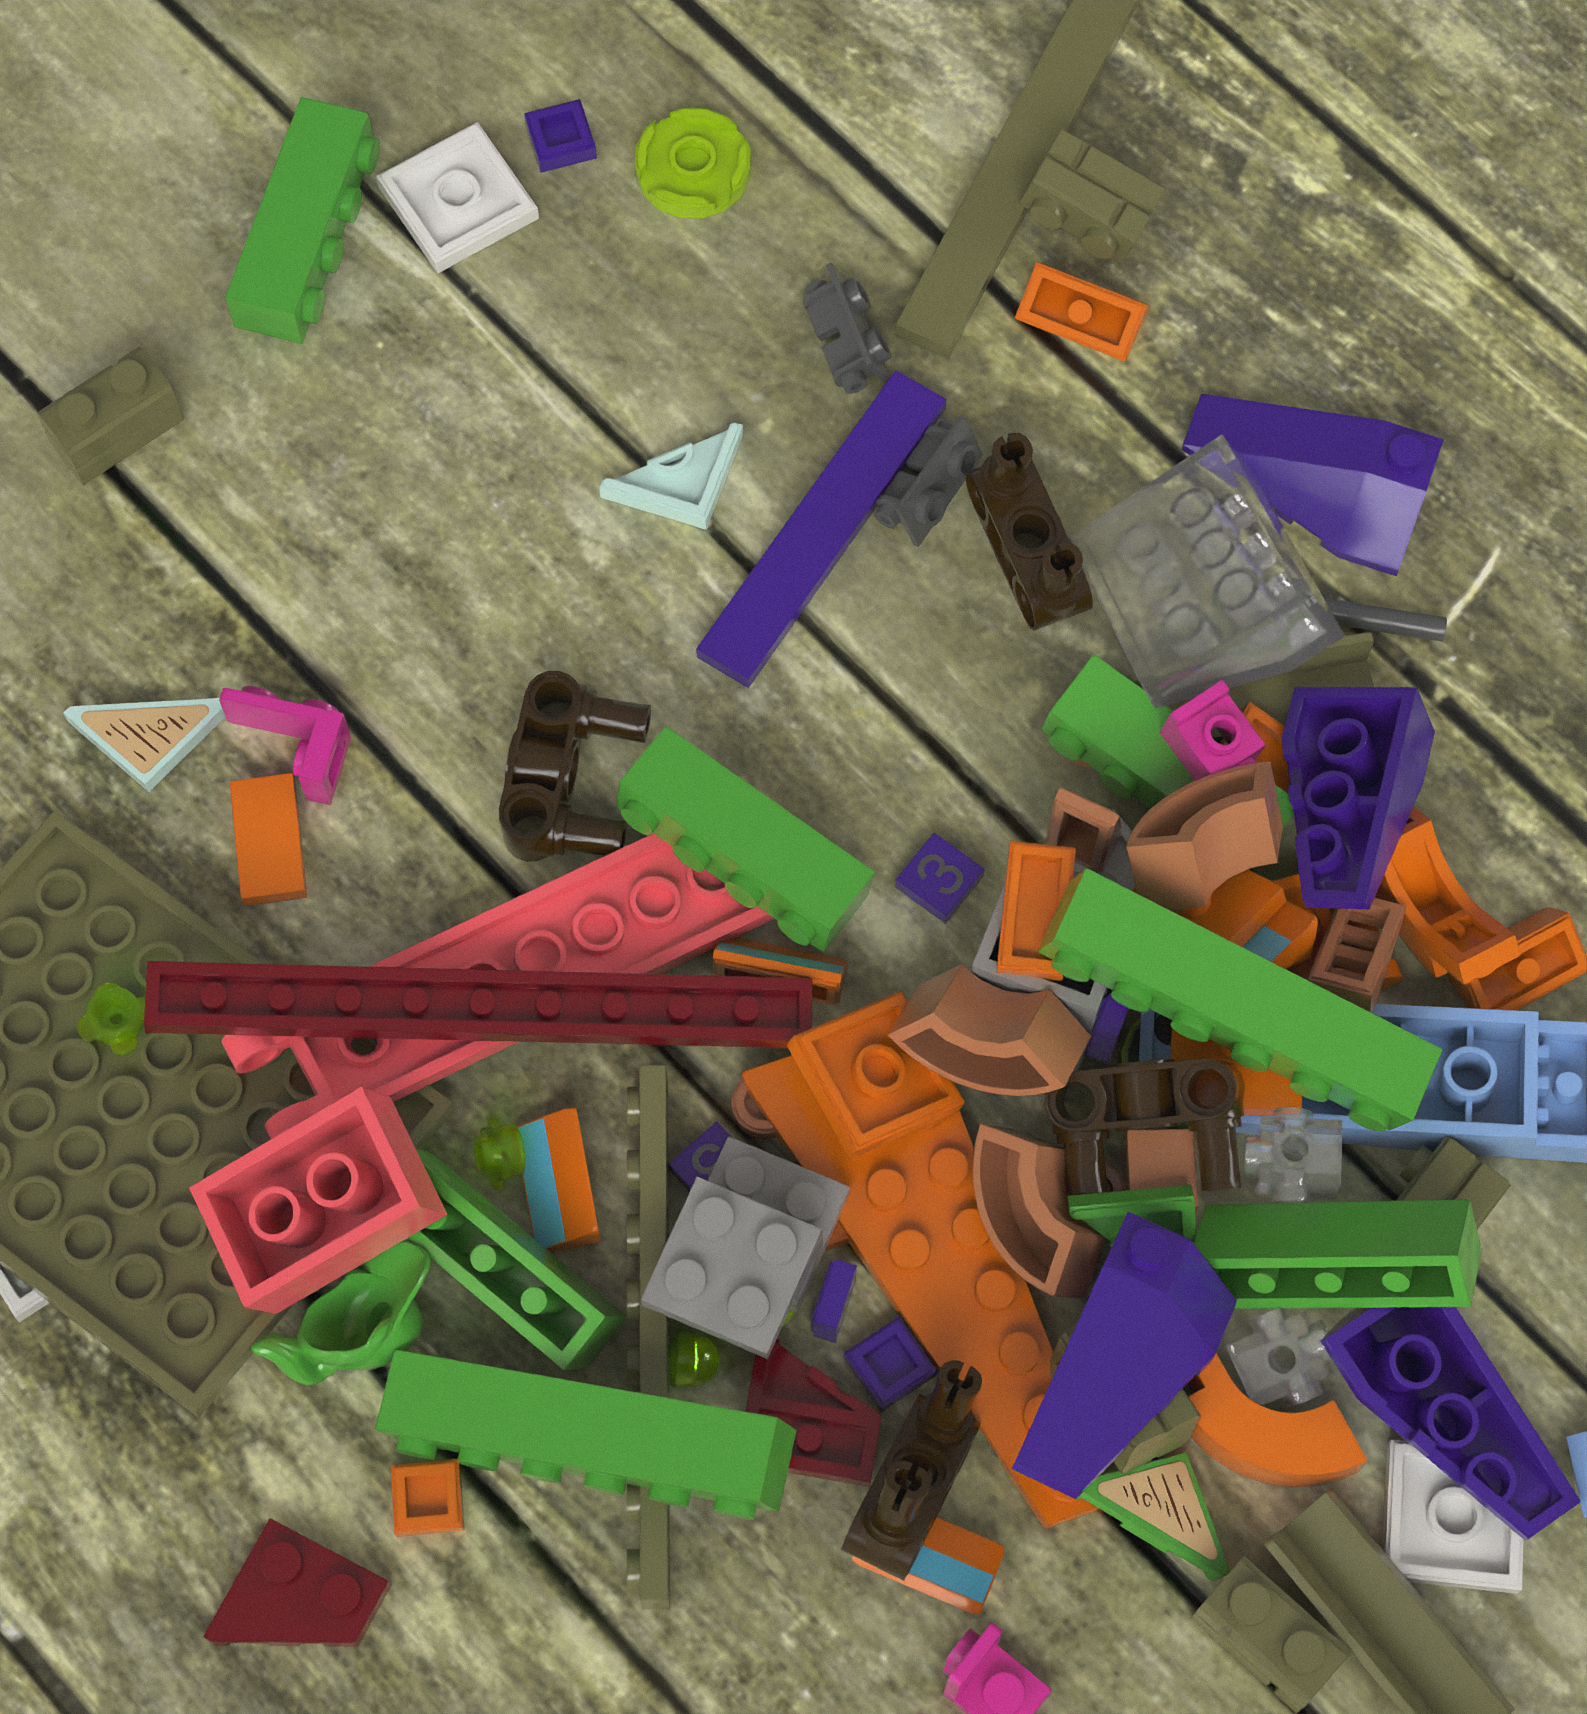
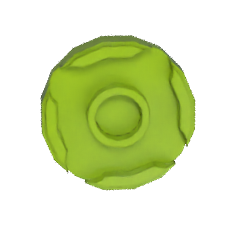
(692, 163)

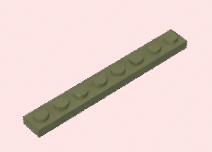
(649, 1362)

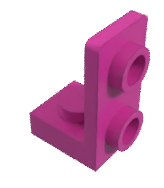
(317, 723)
(989, 1679)

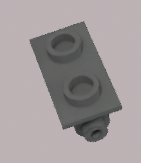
(841, 309)
(942, 460)

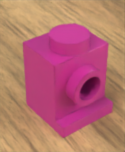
(1190, 736)

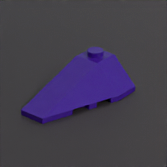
(1332, 473)
(1353, 782)
(1133, 1349)
(1449, 1402)

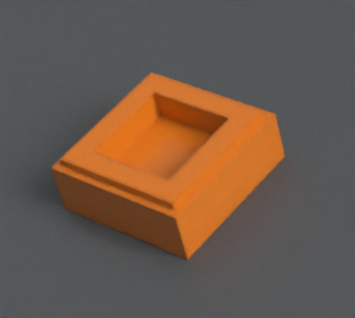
(427, 1498)

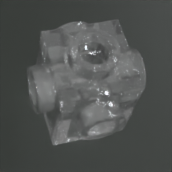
(1311, 1140)
(1259, 1365)

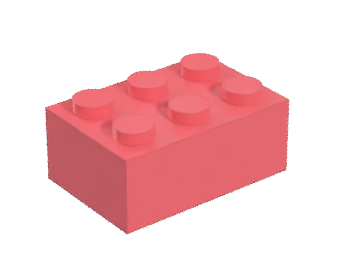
(317, 1201)

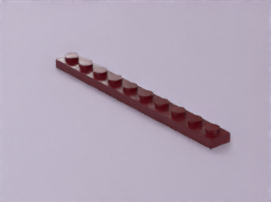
(475, 1004)

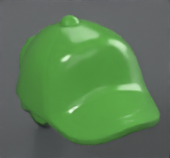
(357, 1320)

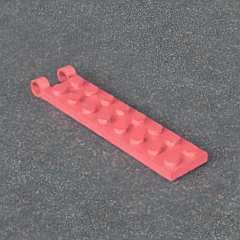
(615, 915)

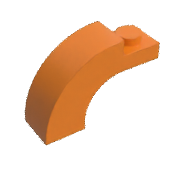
(1440, 919)
(1271, 1444)

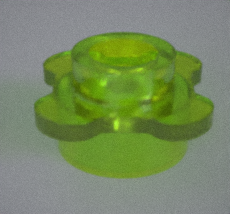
(96, 1024)
(499, 1152)

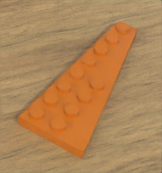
(929, 1253)

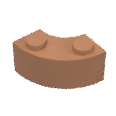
(1206, 836)
(990, 1035)
(1027, 1214)

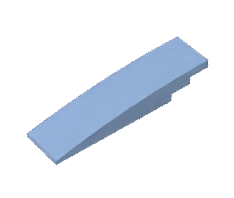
(1497, 1089)

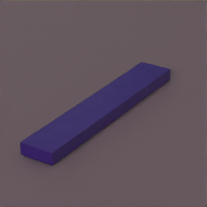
(820, 530)

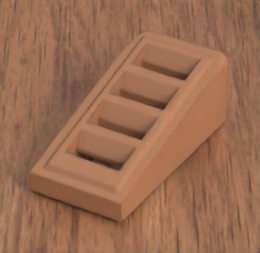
(1084, 826)
(1352, 986)

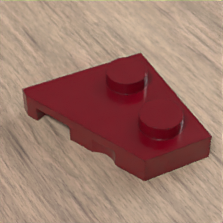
(834, 1431)
(297, 1595)

